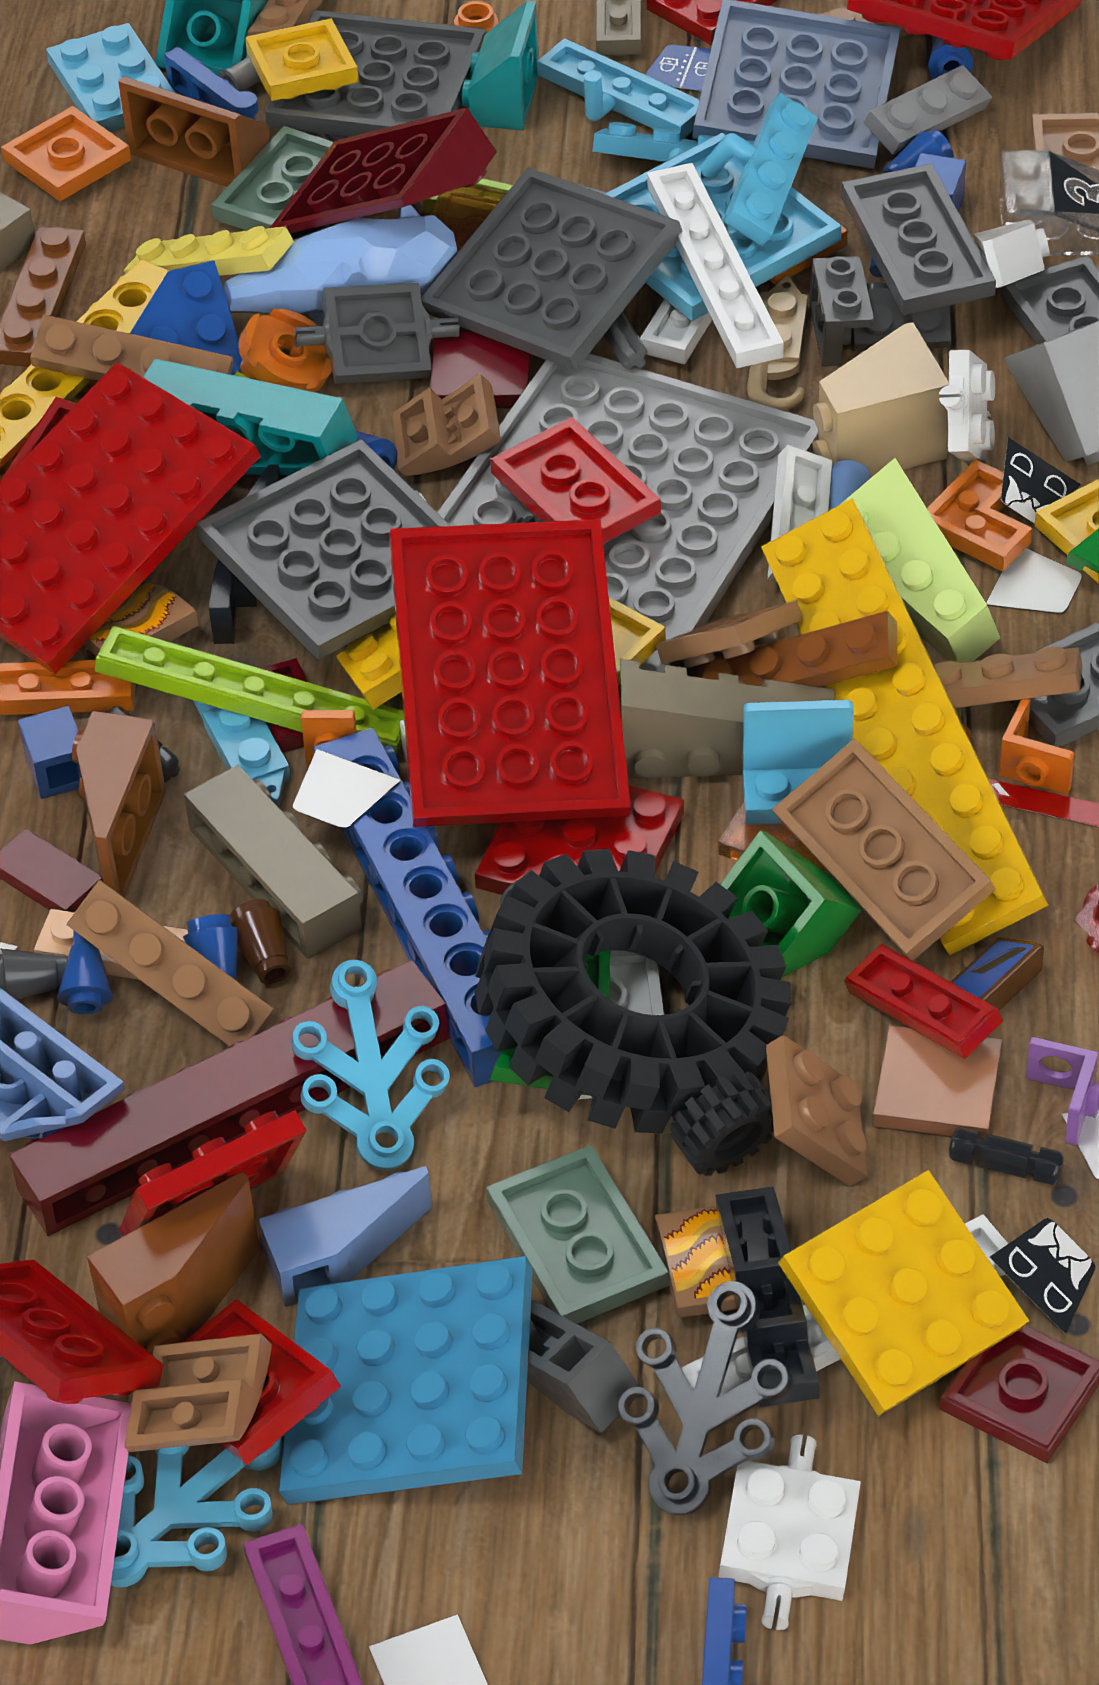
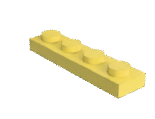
(232, 252)

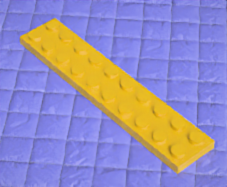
(905, 711)

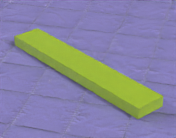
(234, 684)

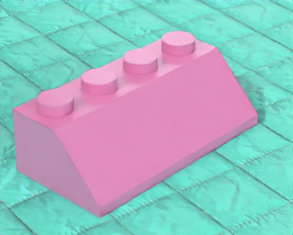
(58, 1512)

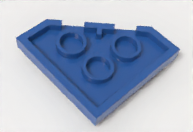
(191, 312)

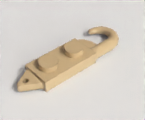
(789, 314)

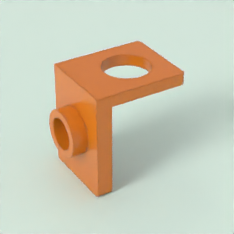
(325, 726)
(1032, 760)

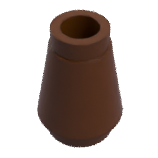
(262, 939)

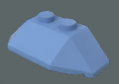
(45, 1076)

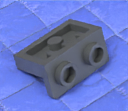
(837, 304)

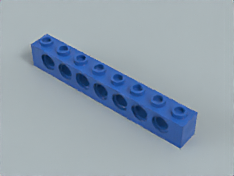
(421, 900)

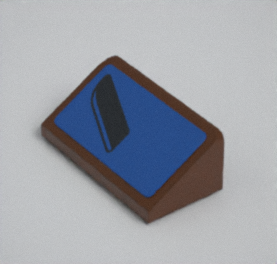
(1002, 970)

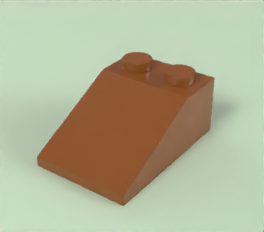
(121, 789)
(178, 1267)

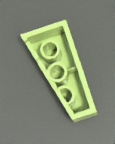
(924, 567)

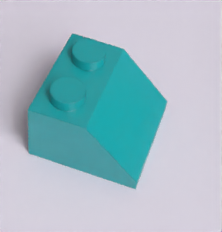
(208, 30)
(505, 72)

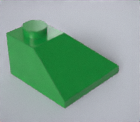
(792, 899)

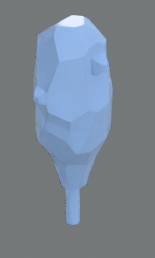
(347, 256)

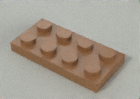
(883, 849)

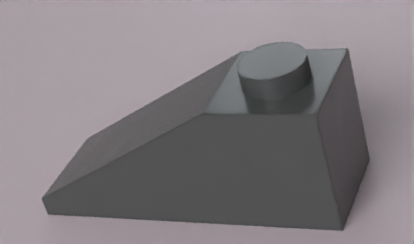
(576, 1368)

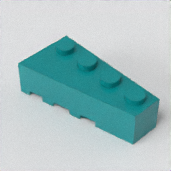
(282, 421)

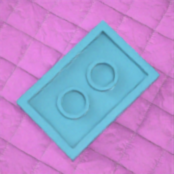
(96, 63)

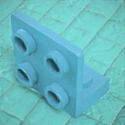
(786, 746)

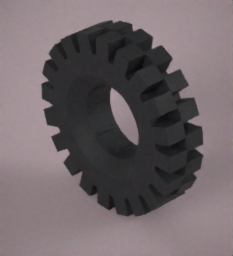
(622, 1058)

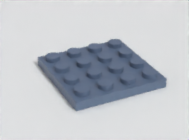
(817, 60)

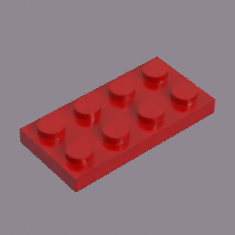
(65, 1340)

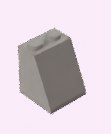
(1063, 389)

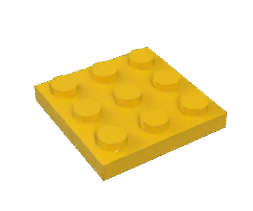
(903, 1292)

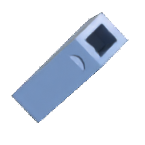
(341, 1233)

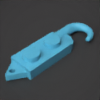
(248, 744)

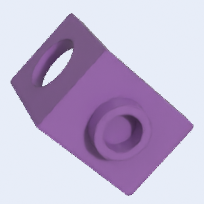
(1080, 1079)

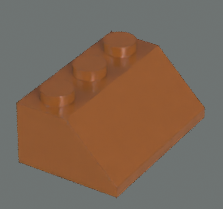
(189, 133)

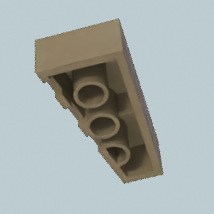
(692, 723)

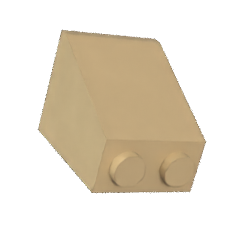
(884, 406)

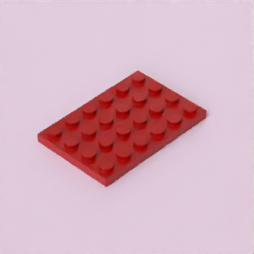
(104, 509)
(508, 673)

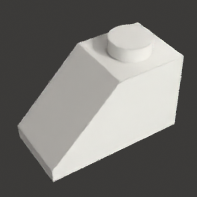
(1013, 251)

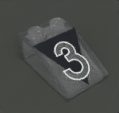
(1053, 195)

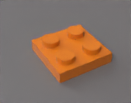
(66, 153)

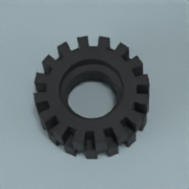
(724, 1123)

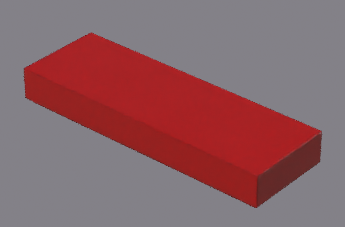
(923, 1001)

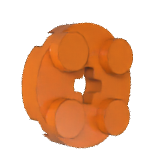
(264, 361)

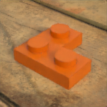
(972, 521)

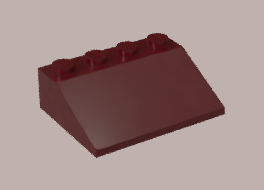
(390, 170)

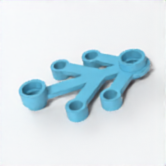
(370, 1073)
(185, 1508)

